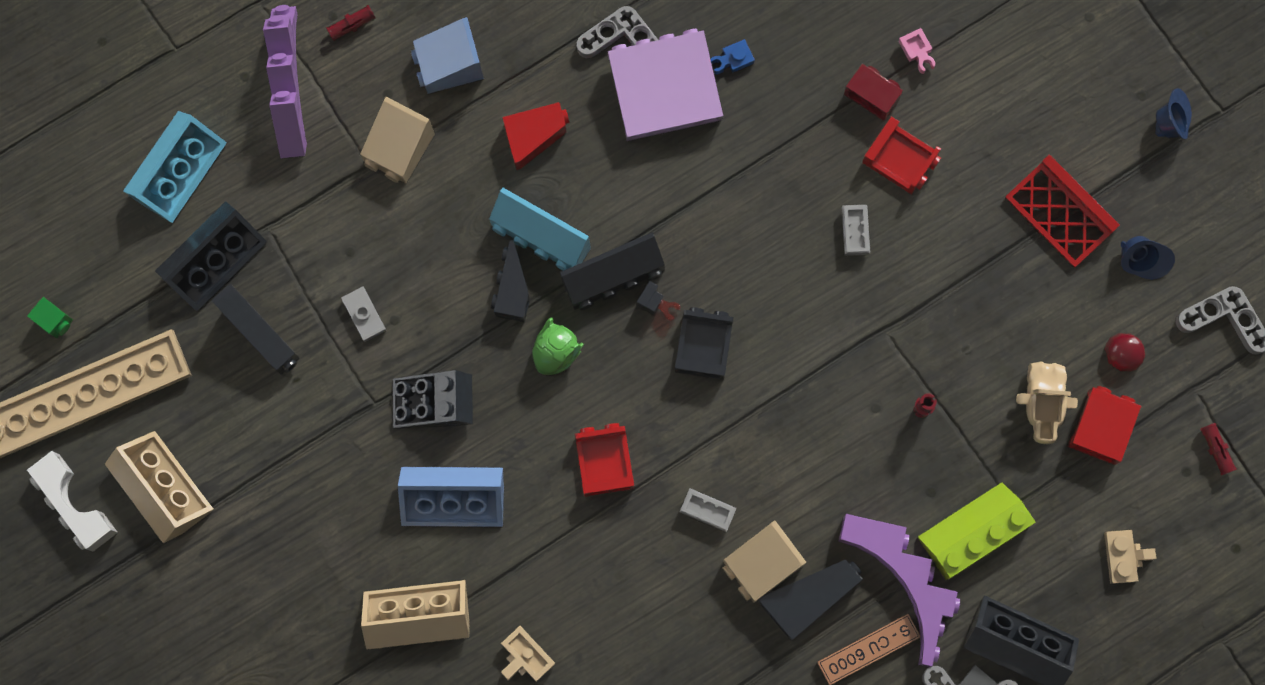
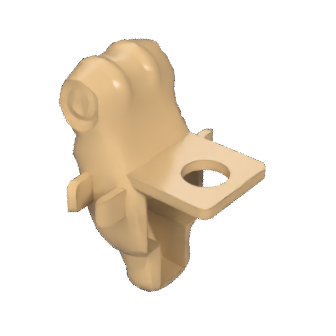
(1046, 400)

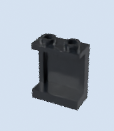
(704, 343)

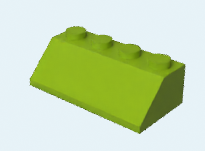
(976, 530)

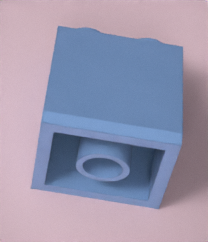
(447, 57)

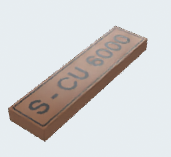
(868, 649)

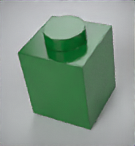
(50, 318)

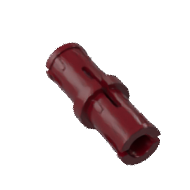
(350, 23)
(928, 405)
(1218, 449)

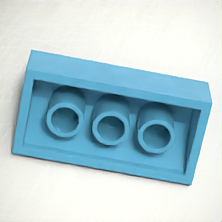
(175, 166)
(538, 230)

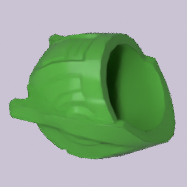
(555, 349)

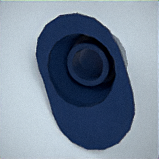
(1174, 117)
(1146, 258)

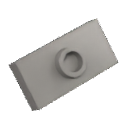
(855, 230)
(363, 314)
(708, 510)

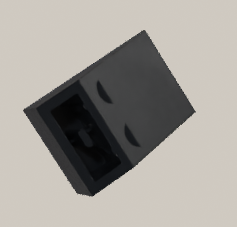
(433, 400)

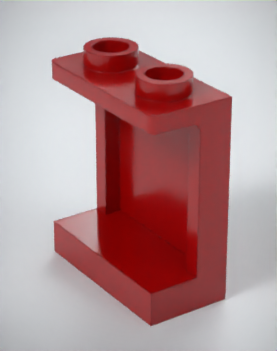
(901, 157)
(1105, 425)
(604, 460)

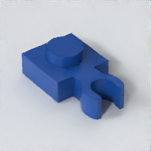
(735, 56)

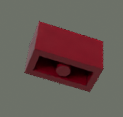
(873, 91)

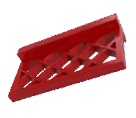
(1077, 195)

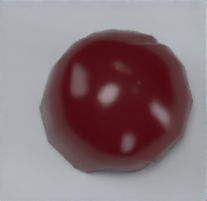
(1125, 352)

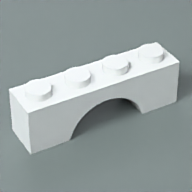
(53, 477)

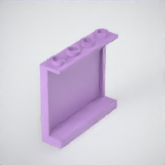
(665, 84)

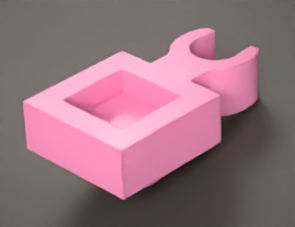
(917, 47)

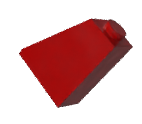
(534, 131)

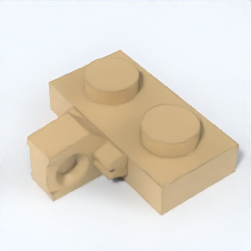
(1125, 556)
(525, 656)

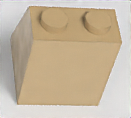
(396, 141)
(763, 562)

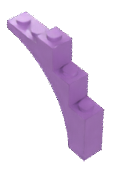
(283, 80)
(929, 602)

